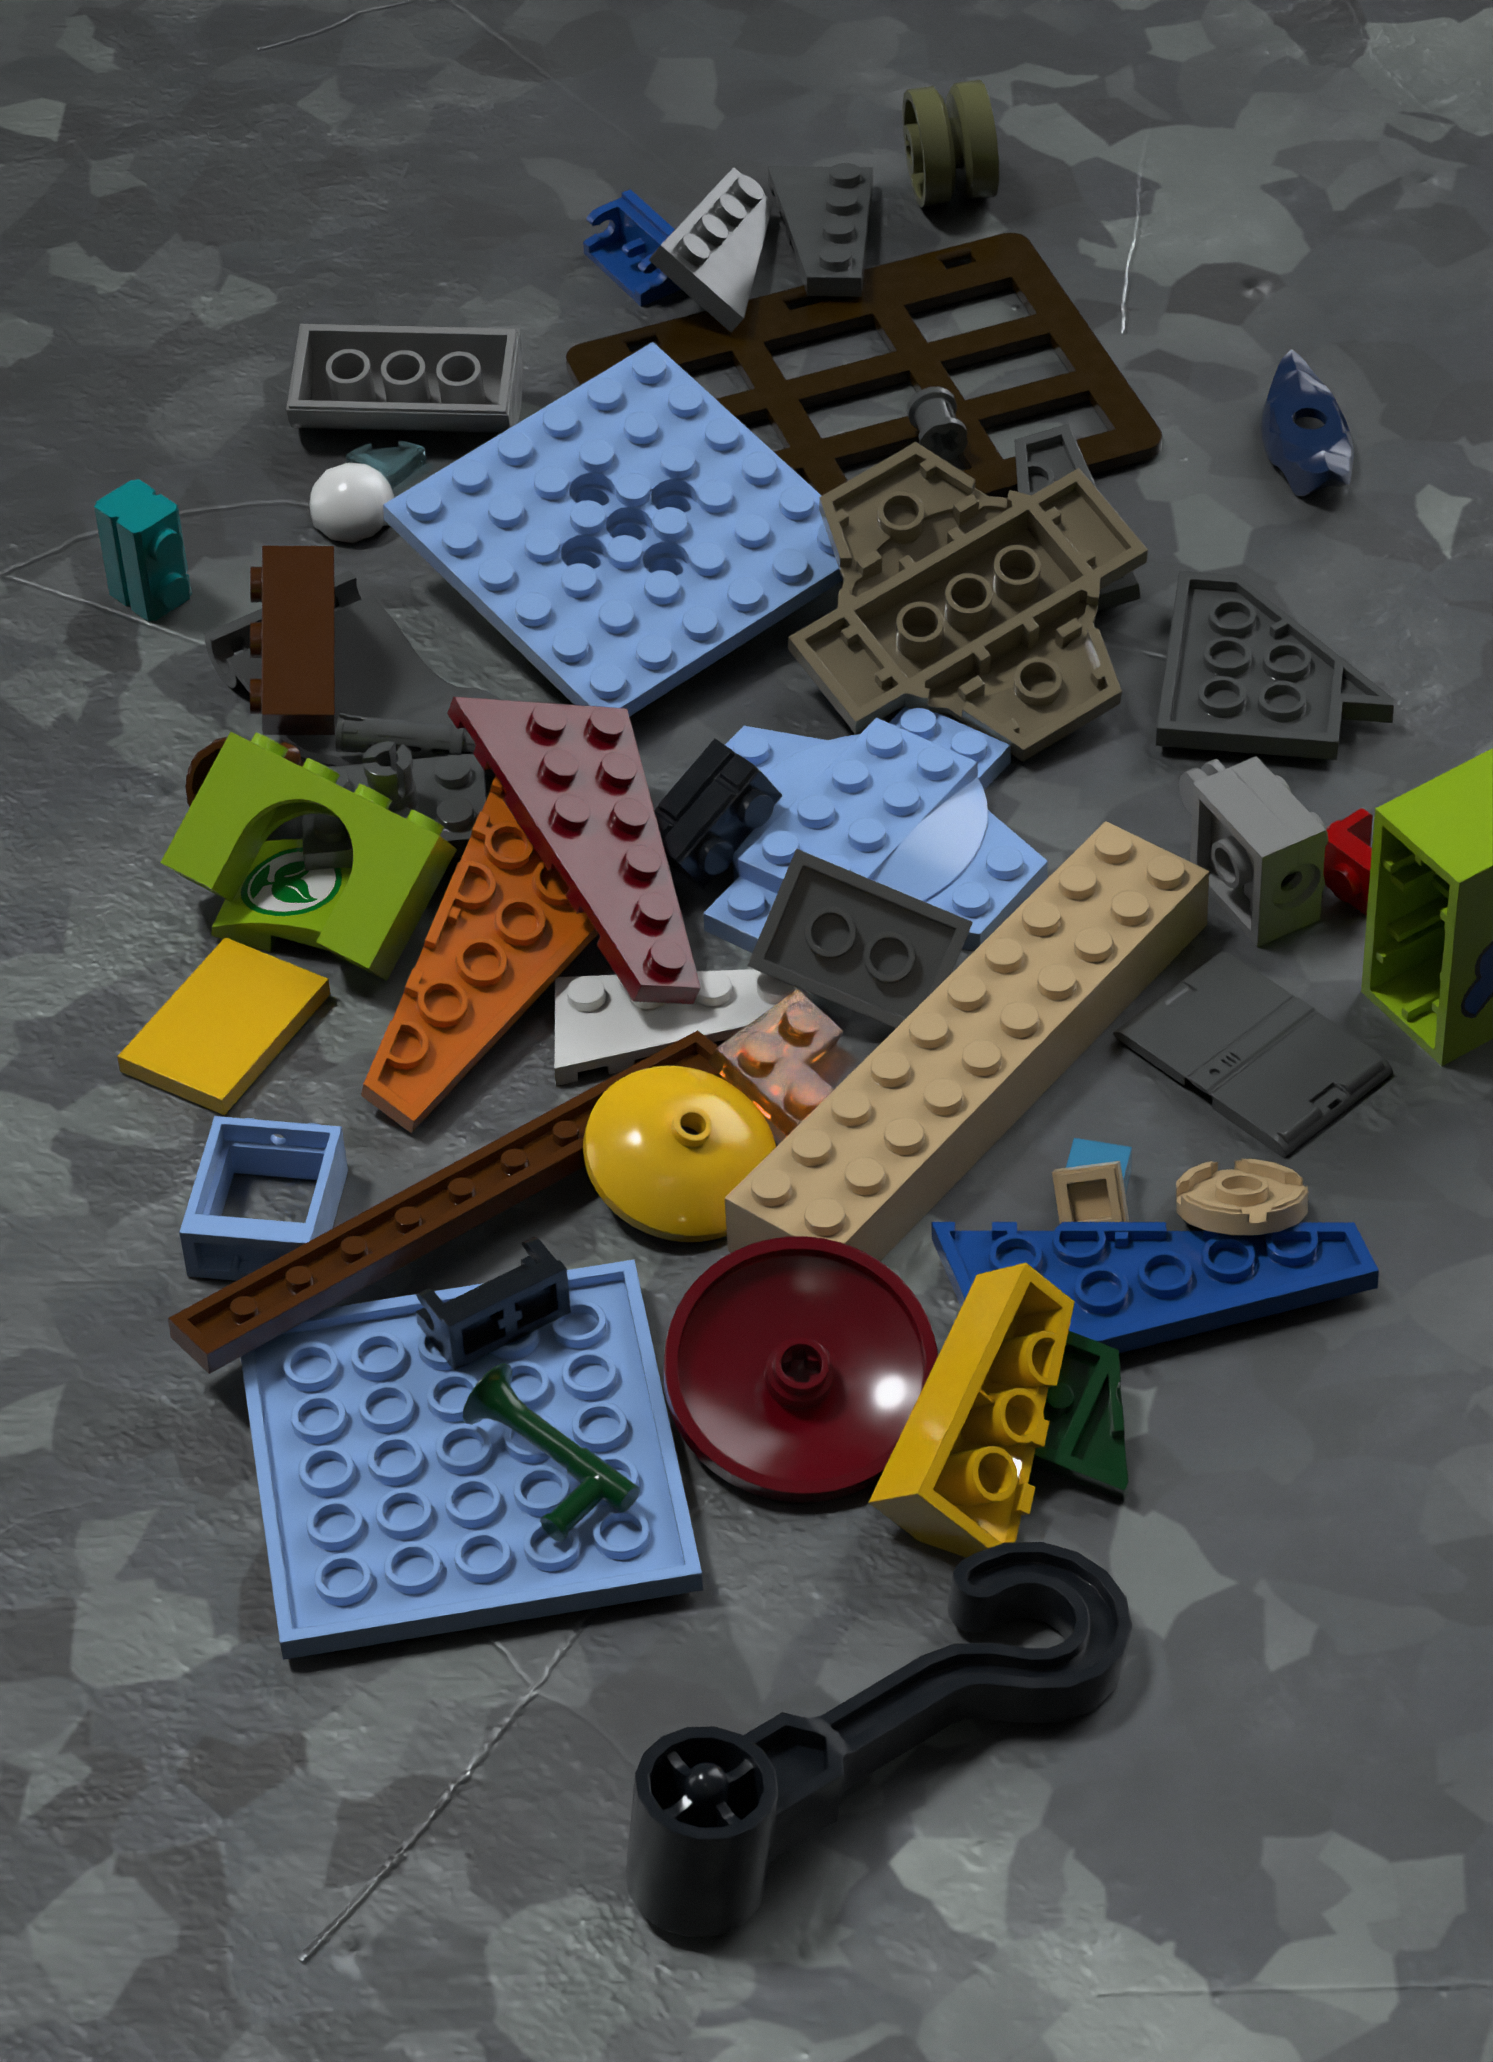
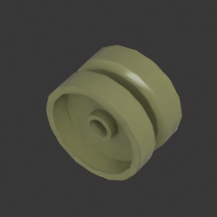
(950, 143)

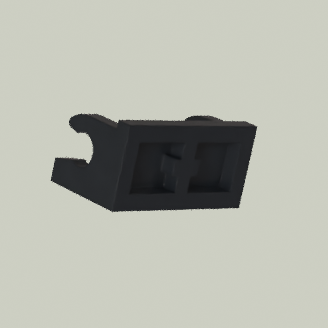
(497, 1309)

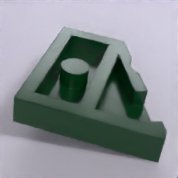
(1086, 1419)

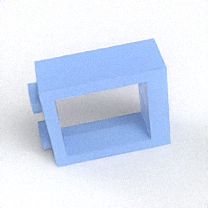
(237, 1246)

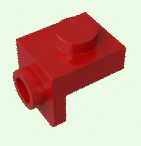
(1349, 858)

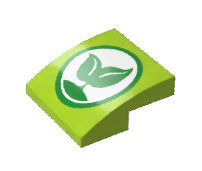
(281, 899)

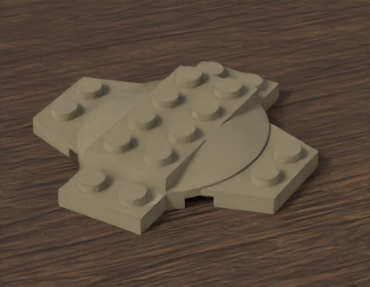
(968, 601)

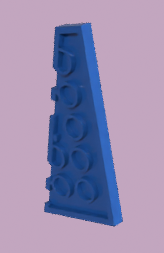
(1158, 1285)

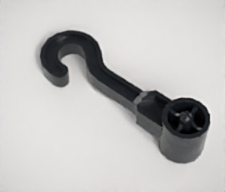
(728, 1803)

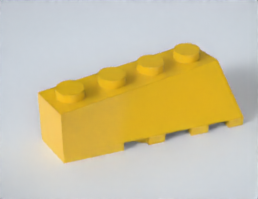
(980, 1417)

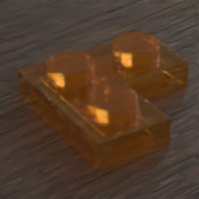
(773, 1060)

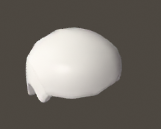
(349, 502)

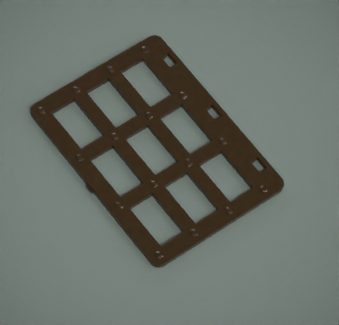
(887, 301)

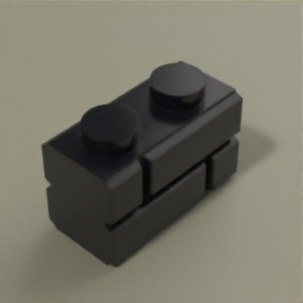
(713, 812)

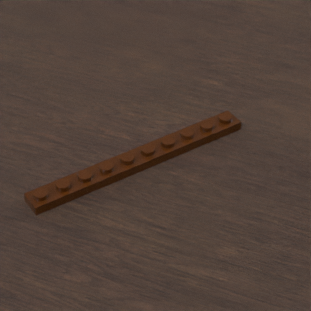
(403, 1225)

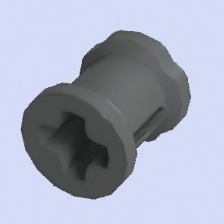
(934, 416)

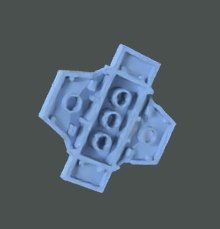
(890, 806)

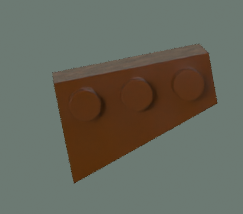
(294, 640)

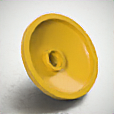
(656, 1170)

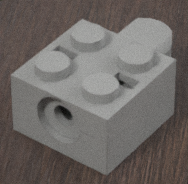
(1257, 846)

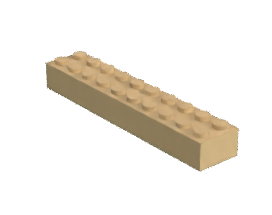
(977, 1050)

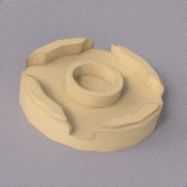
(1244, 1200)

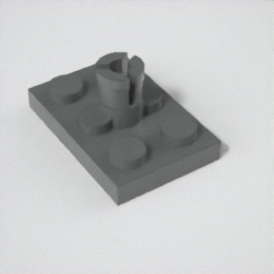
(441, 788)
(857, 941)

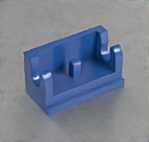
(626, 246)

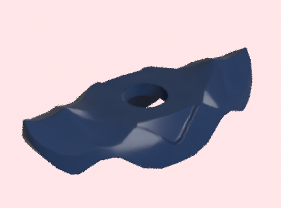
(1306, 456)

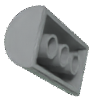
(406, 378)

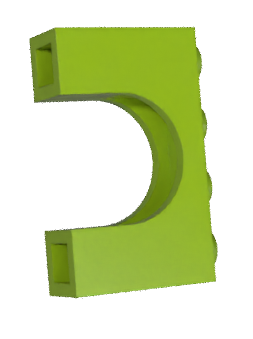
(258, 790)

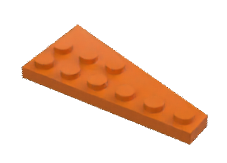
(482, 965)

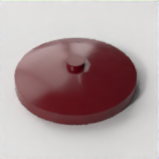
(797, 1367)

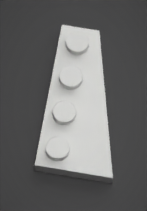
(604, 1027)

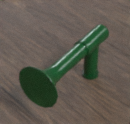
(497, 1401)

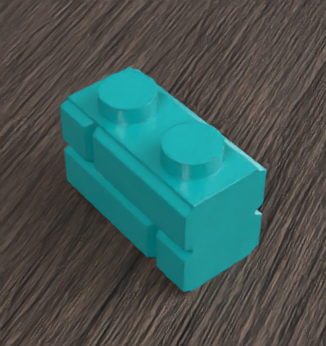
(143, 550)

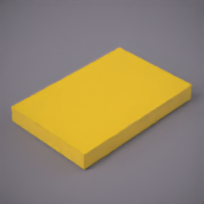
(224, 1025)

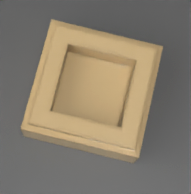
(1091, 1193)

